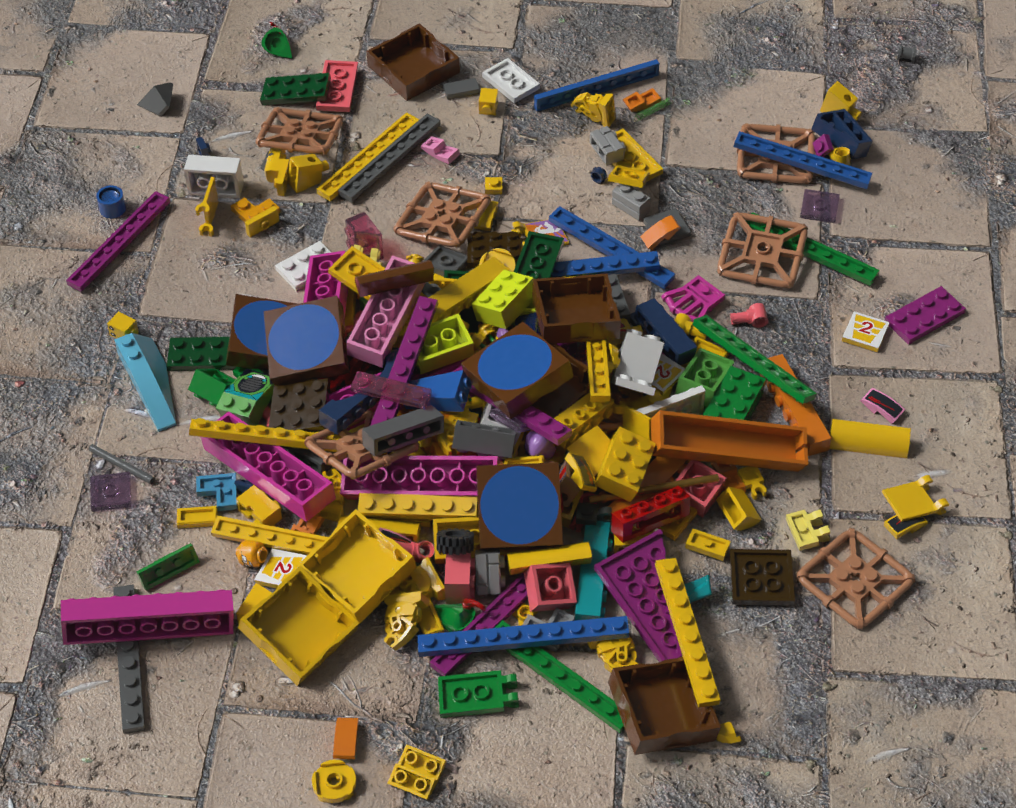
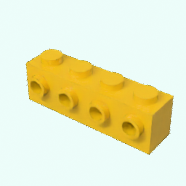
(584, 416)

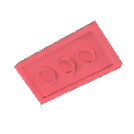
(341, 86)

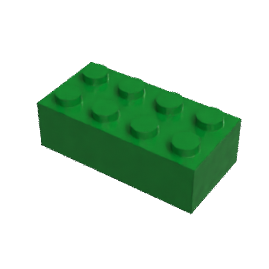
(737, 395)

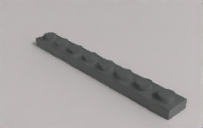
(389, 157)
(130, 677)

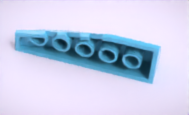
(149, 377)

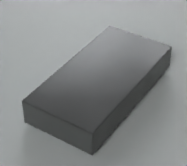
(461, 88)

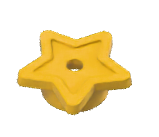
(519, 614)

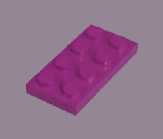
(925, 315)

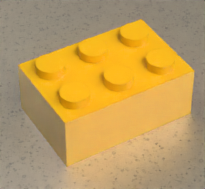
(625, 464)

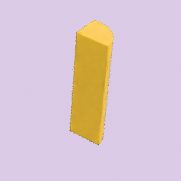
(870, 438)
(408, 529)
(574, 553)

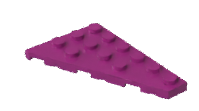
(638, 591)

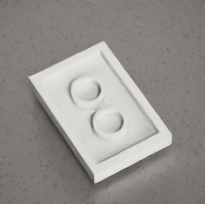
(511, 80)
(295, 268)

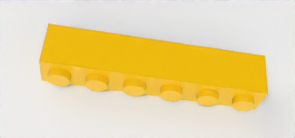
(466, 289)
(417, 506)

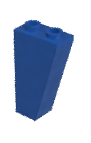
(448, 391)

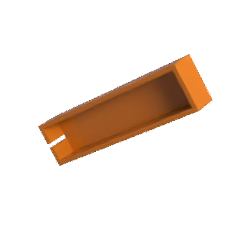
(729, 441)

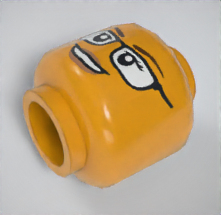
(251, 553)

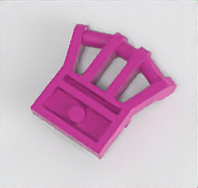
(699, 291)

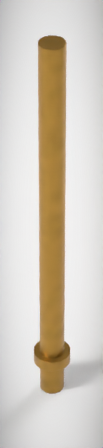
(603, 497)

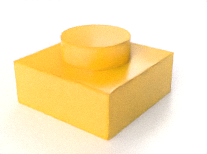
(493, 185)

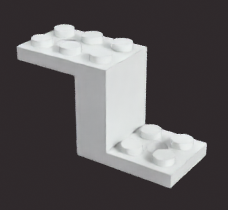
(638, 361)

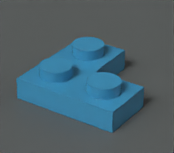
(220, 485)

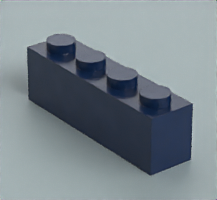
(659, 323)

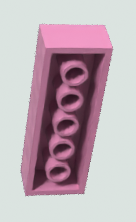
(382, 320)

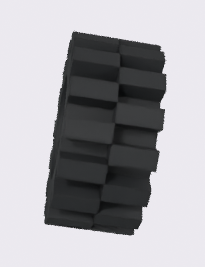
(455, 541)

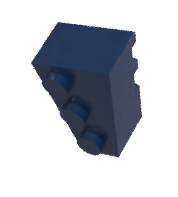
(843, 132)

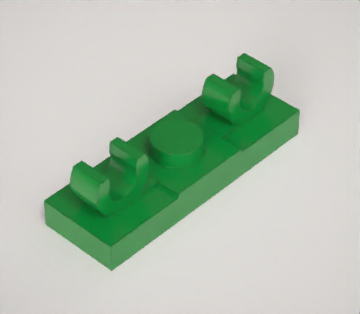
(168, 566)

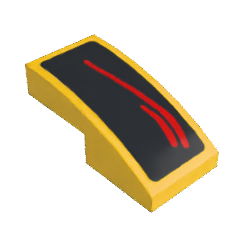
(582, 473)
(900, 528)

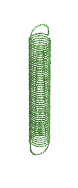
(660, 104)

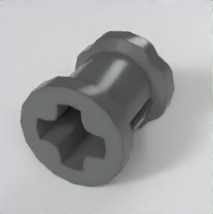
(906, 53)

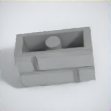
(607, 145)
(631, 201)
(488, 571)

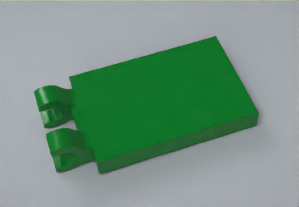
(476, 693)

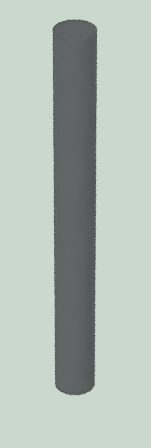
(122, 464)

